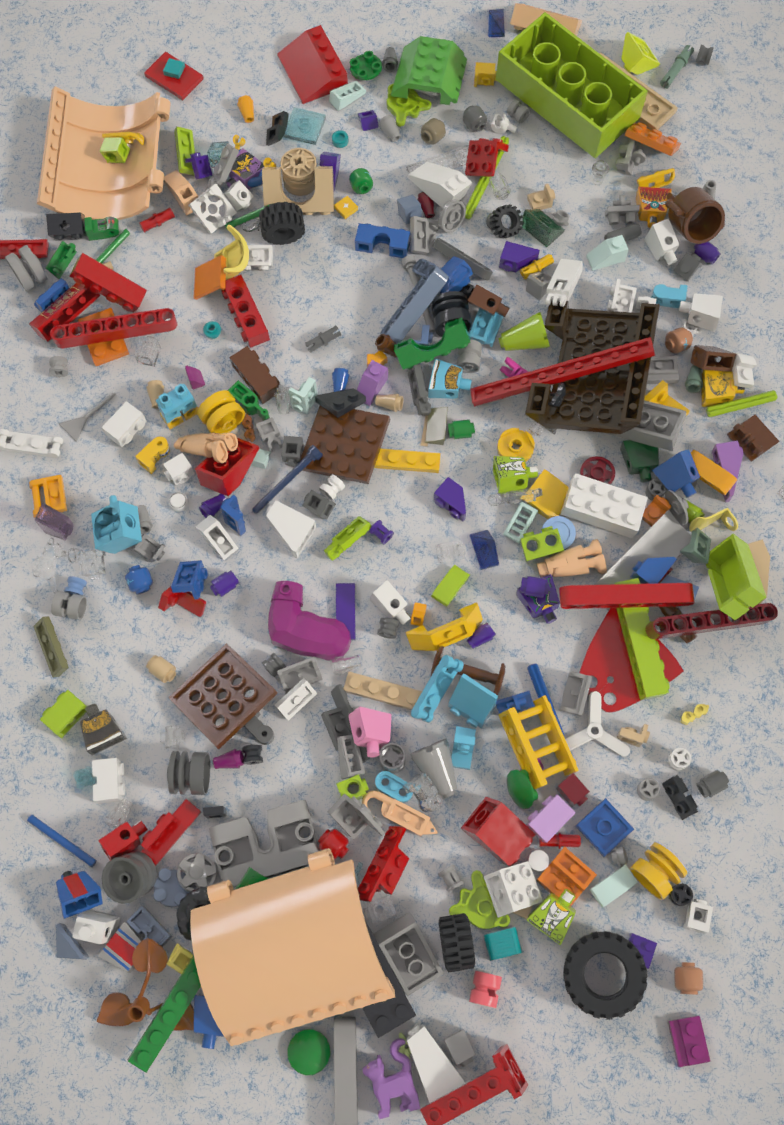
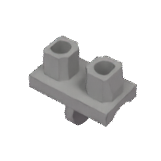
(632, 157)
(620, 209)

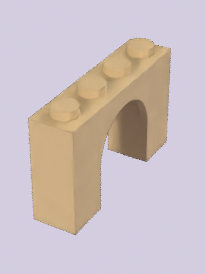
(321, 201)

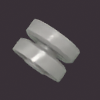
(28, 266)

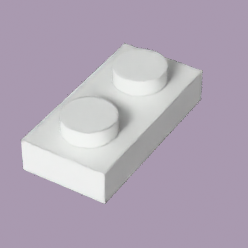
(295, 699)

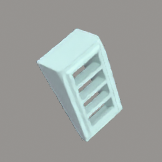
(341, 98)
(522, 506)

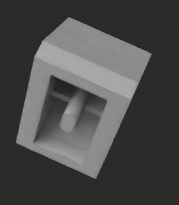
(537, 284)

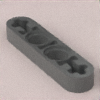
(450, 251)

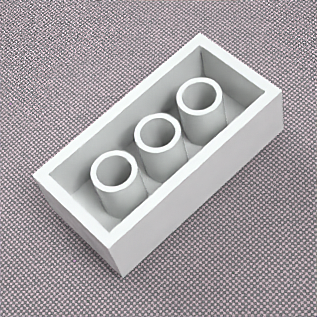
(604, 506)

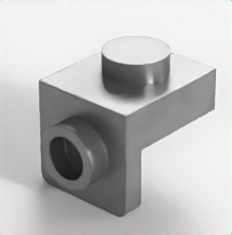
(149, 549)

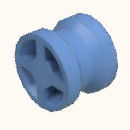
(75, 585)

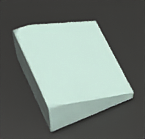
(261, 459)

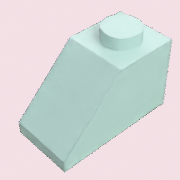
(608, 253)

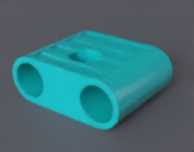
(502, 944)

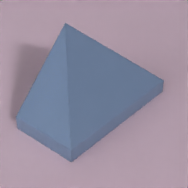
(67, 945)

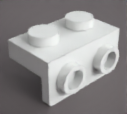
(260, 256)
(622, 298)

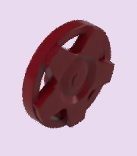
(598, 471)

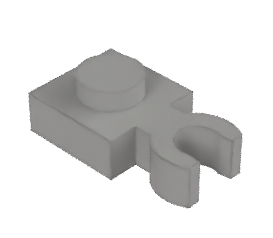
(269, 432)

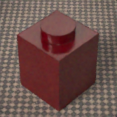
(573, 790)

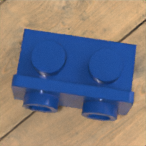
(51, 295)
(232, 515)
(190, 577)

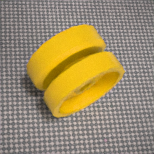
(221, 412)

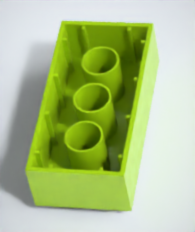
(570, 84)

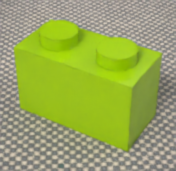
(63, 713)

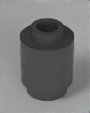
(713, 784)

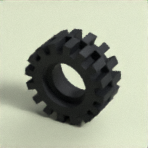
(497, 223)

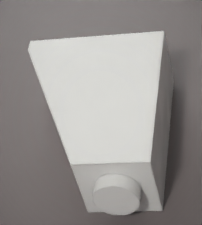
(290, 526)

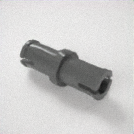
(323, 339)

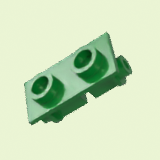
(61, 259)

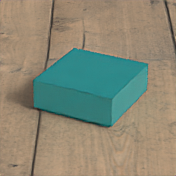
(174, 68)

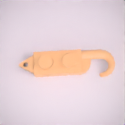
(402, 814)

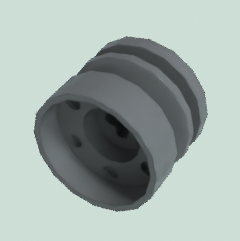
(187, 773)

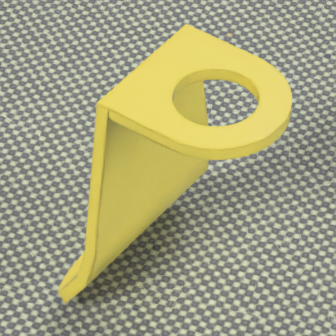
(702, 522)

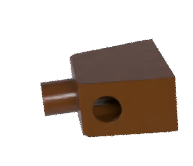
(481, 296)
(705, 358)

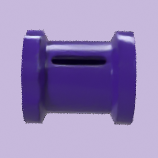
(377, 527)

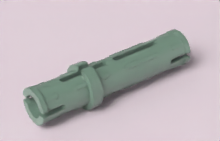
(680, 61)

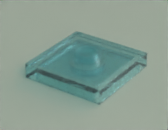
(304, 126)

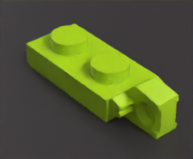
(347, 537)

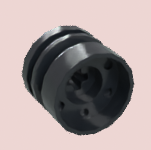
(450, 307)

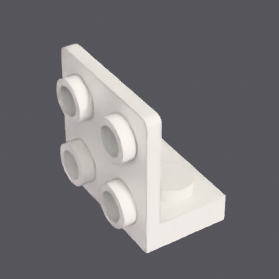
(513, 889)

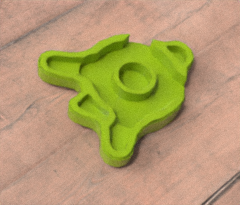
(406, 107)
(479, 905)

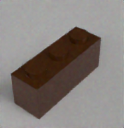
(255, 374)

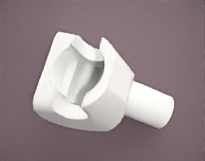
(501, 124)

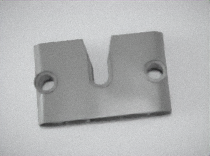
(286, 850)

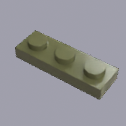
(51, 647)

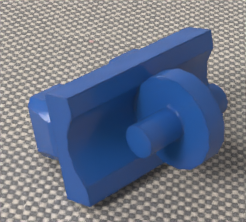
(520, 701)

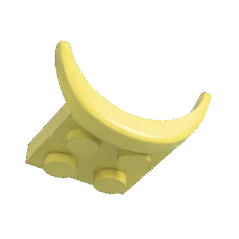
(235, 253)

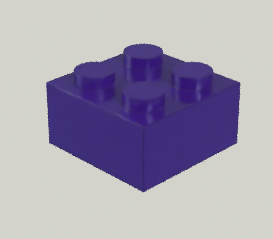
(645, 947)

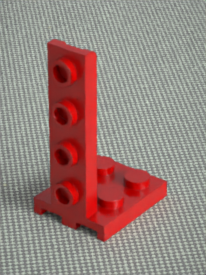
(503, 1077)

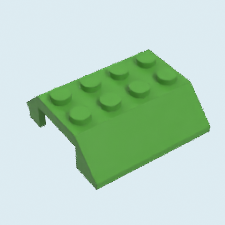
(431, 67)

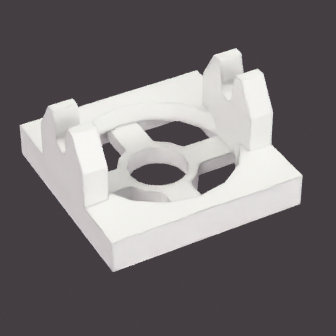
(229, 210)

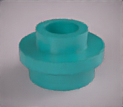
(212, 334)

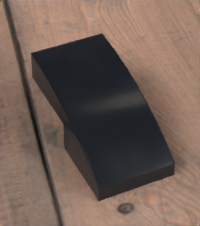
(278, 128)

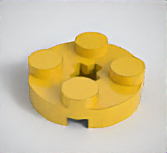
(518, 437)

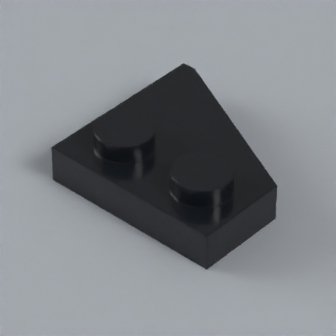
(340, 401)

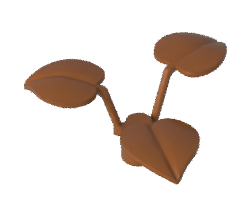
(116, 1007)

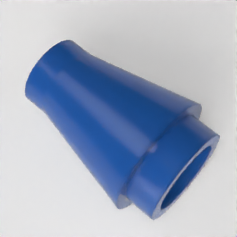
(340, 379)

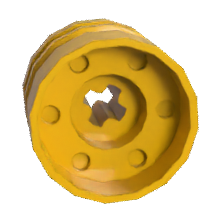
(661, 867)

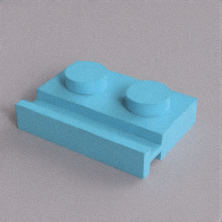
(485, 327)

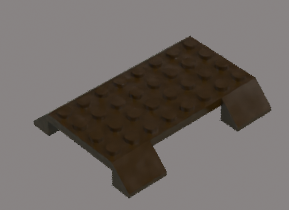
(602, 400)

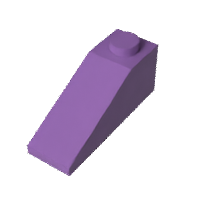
(729, 457)

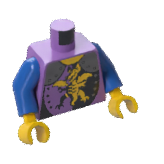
(247, 167)

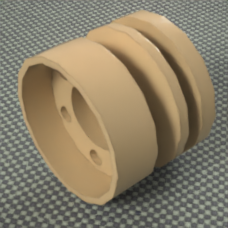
(298, 171)

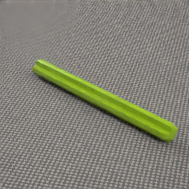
(481, 186)

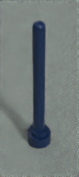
(312, 454)

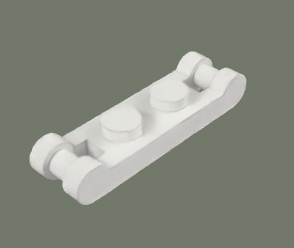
(30, 444)

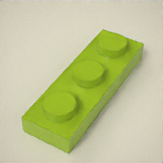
(184, 147)

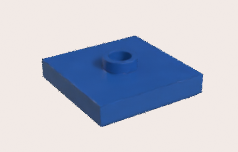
(604, 827)

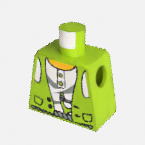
(512, 473)
(554, 915)

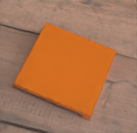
(210, 277)

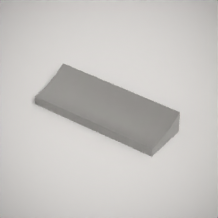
(658, 426)
(661, 540)

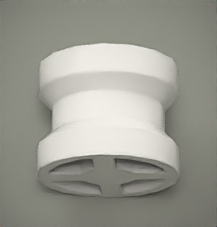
(681, 755)

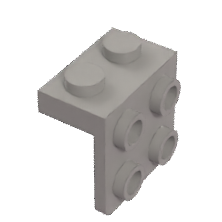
(354, 816)

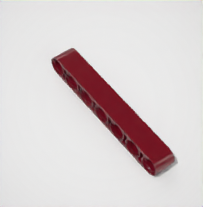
(703, 622)

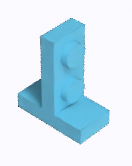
(463, 747)

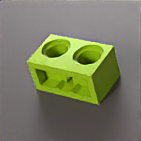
(542, 548)

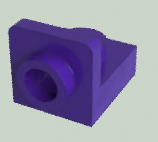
(200, 165)

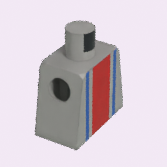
(121, 948)

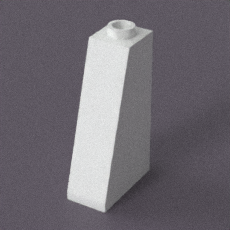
(433, 1066)

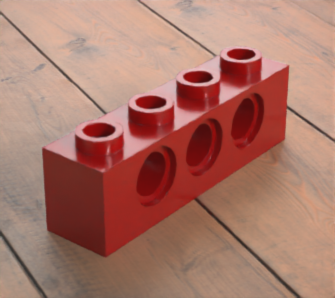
(253, 335)

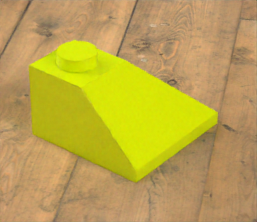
(637, 55)

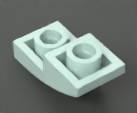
(613, 886)

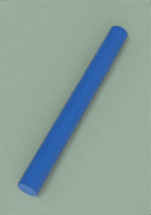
(62, 840)

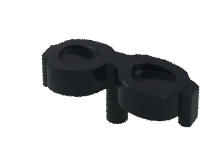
(557, 399)

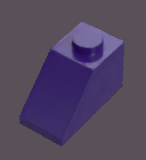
(517, 256)

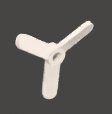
(603, 736)

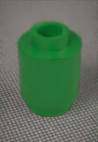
(461, 429)

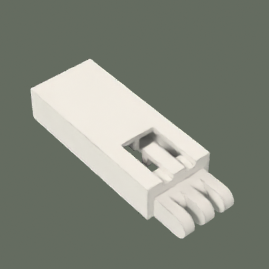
(566, 271)

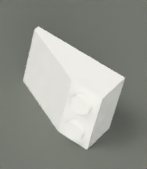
(440, 182)

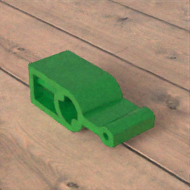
(248, 400)

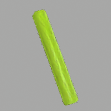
(741, 403)

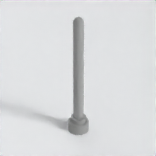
(408, 263)

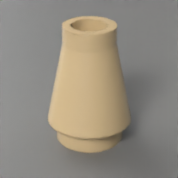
(155, 389)
(392, 402)

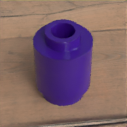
(707, 252)
(224, 583)
(534, 586)

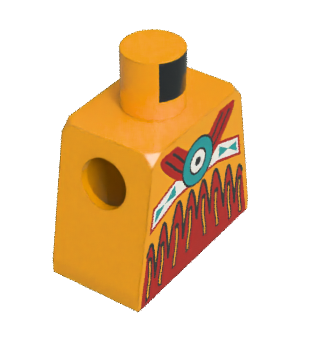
(652, 204)

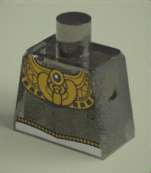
(100, 730)

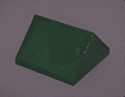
(541, 226)

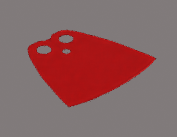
(609, 657)

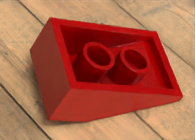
(228, 475)

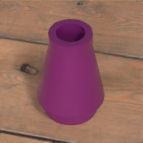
(229, 760)

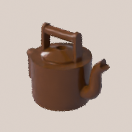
(695, 214)

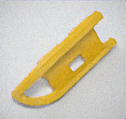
(127, 136)
(657, 178)

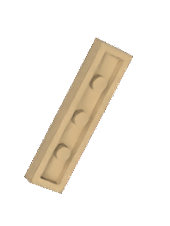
(381, 691)

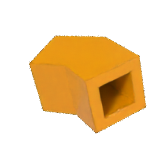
(378, 357)
(418, 614)

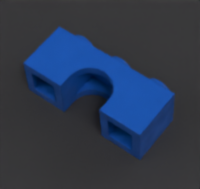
(370, 235)

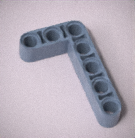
(430, 283)

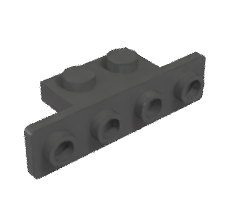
(338, 721)

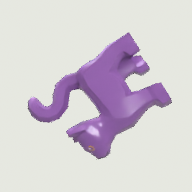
(393, 1085)

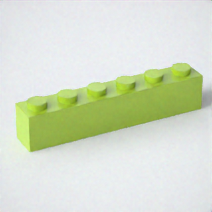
(642, 651)

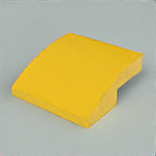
(553, 496)

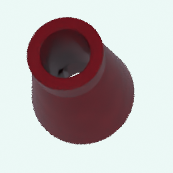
(427, 205)

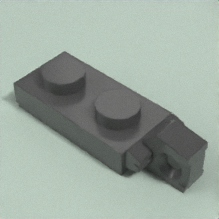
(418, 390)

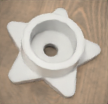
(694, 329)

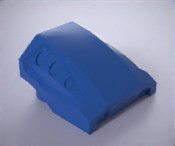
(458, 274)

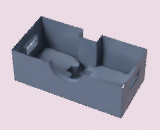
(148, 925)

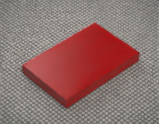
(179, 87)

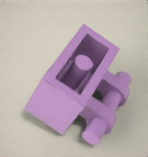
(550, 817)

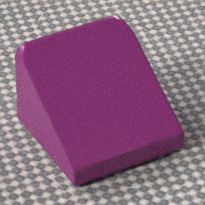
(195, 377)

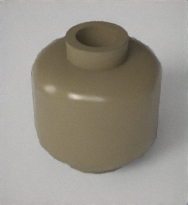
(433, 131)

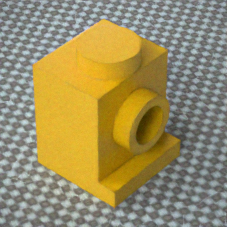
(484, 74)

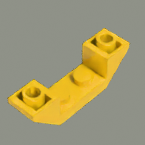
(448, 633)

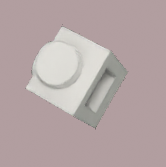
(705, 911)

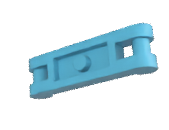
(436, 688)

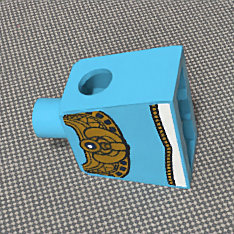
(447, 381)

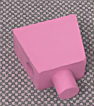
(370, 729)

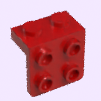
(483, 156)

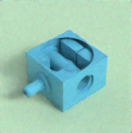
(116, 526)

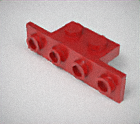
(168, 831)
(385, 867)

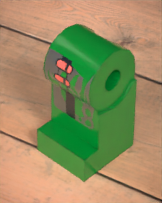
(101, 228)

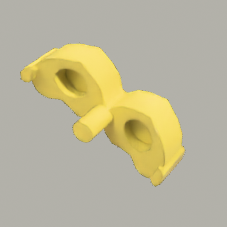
(700, 709)

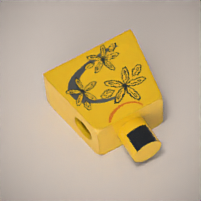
(718, 387)

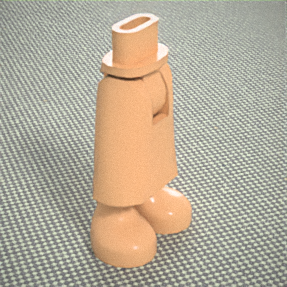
(208, 445)
(573, 561)

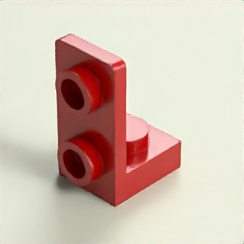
(186, 600)

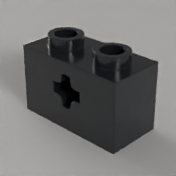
(58, 221)

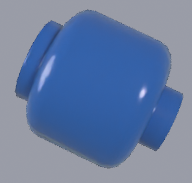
(139, 579)

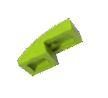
(450, 585)

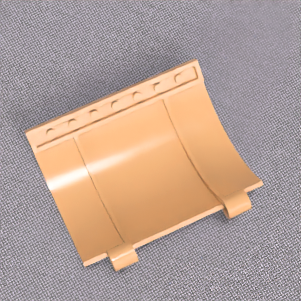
(77, 174)
(286, 951)

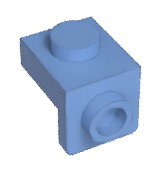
(426, 337)

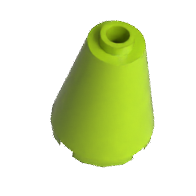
(525, 335)

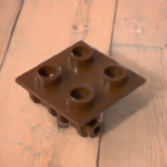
(753, 437)

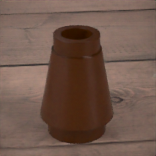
(385, 344)

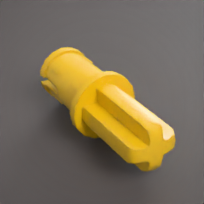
(536, 266)

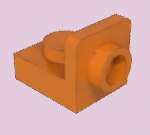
(656, 510)

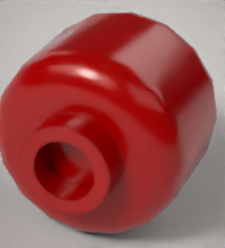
(335, 842)

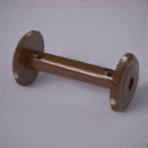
(475, 673)

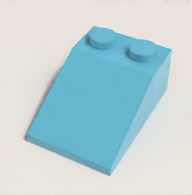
(472, 701)

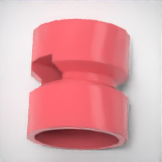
(485, 989)

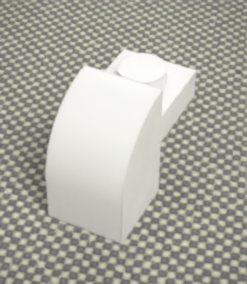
(743, 371)

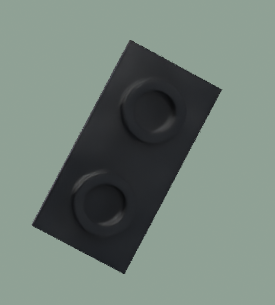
(683, 805)

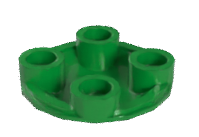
(365, 66)
(521, 788)
(308, 1052)

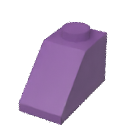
(372, 381)

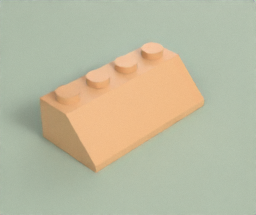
(525, 15)

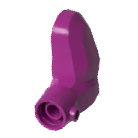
(303, 630)

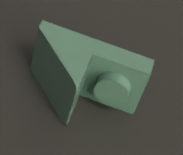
(698, 548)

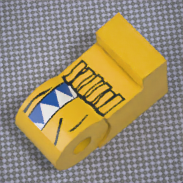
(153, 453)

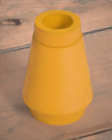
(246, 108)

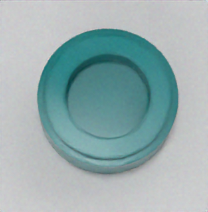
(340, 139)

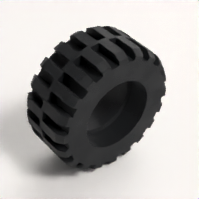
(591, 1002)

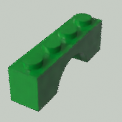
(411, 353)

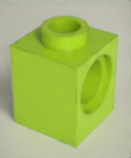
(114, 150)
(344, 785)

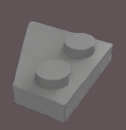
(422, 234)

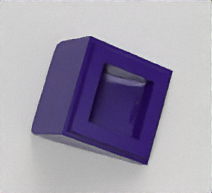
(368, 120)

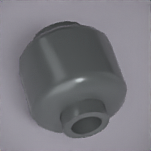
(475, 118)

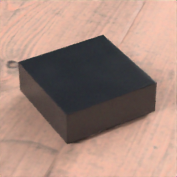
(214, 812)

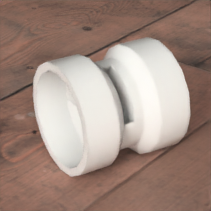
(332, 487)

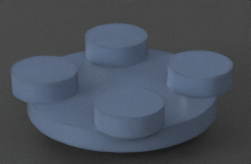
(167, 888)

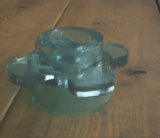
(79, 774)

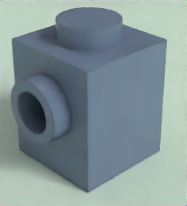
(408, 207)

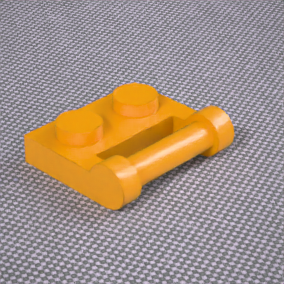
(53, 492)

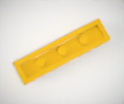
(408, 460)

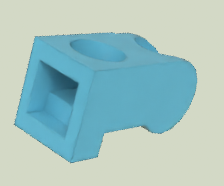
(669, 296)

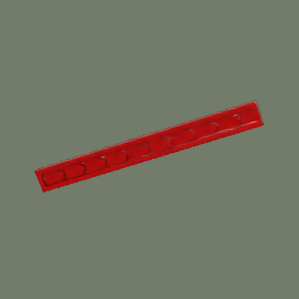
(563, 371)

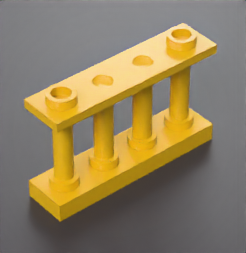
(523, 750)

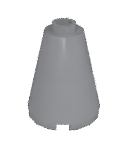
(438, 765)

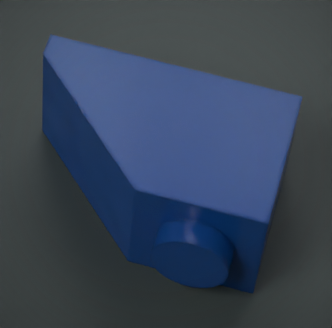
(652, 569)

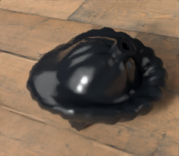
(192, 900)

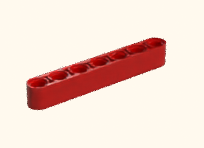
(105, 327)
(626, 595)

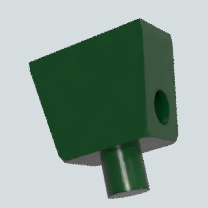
(640, 458)

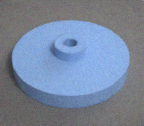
(565, 528)

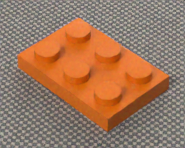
(653, 139)
(109, 350)

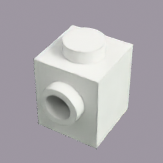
(239, 196)
(178, 469)

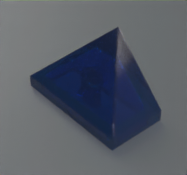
(495, 22)
(485, 549)

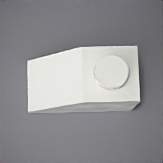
(217, 537)

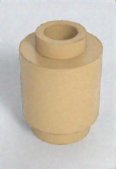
(161, 669)

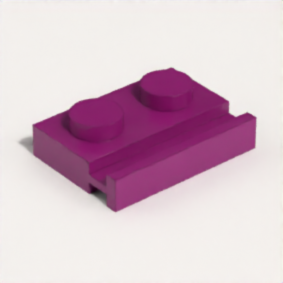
(689, 1041)

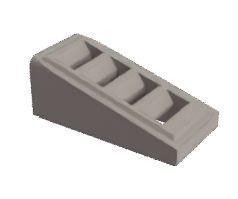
(345, 765)

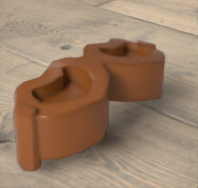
(248, 426)

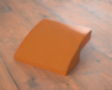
(568, 873)

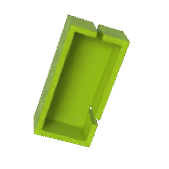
(734, 577)

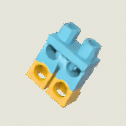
(173, 403)

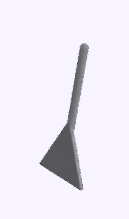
(75, 426)

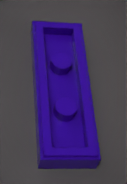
(346, 606)

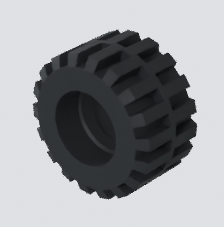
(282, 223)
(456, 942)

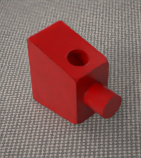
(114, 843)

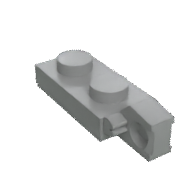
(224, 166)

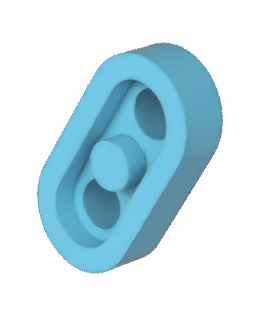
(394, 786)

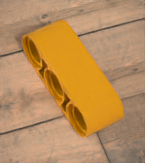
(713, 474)

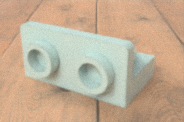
(304, 398)

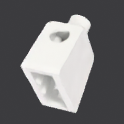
(662, 241)
(703, 310)
(387, 595)
(92, 927)

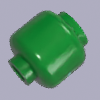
(361, 181)

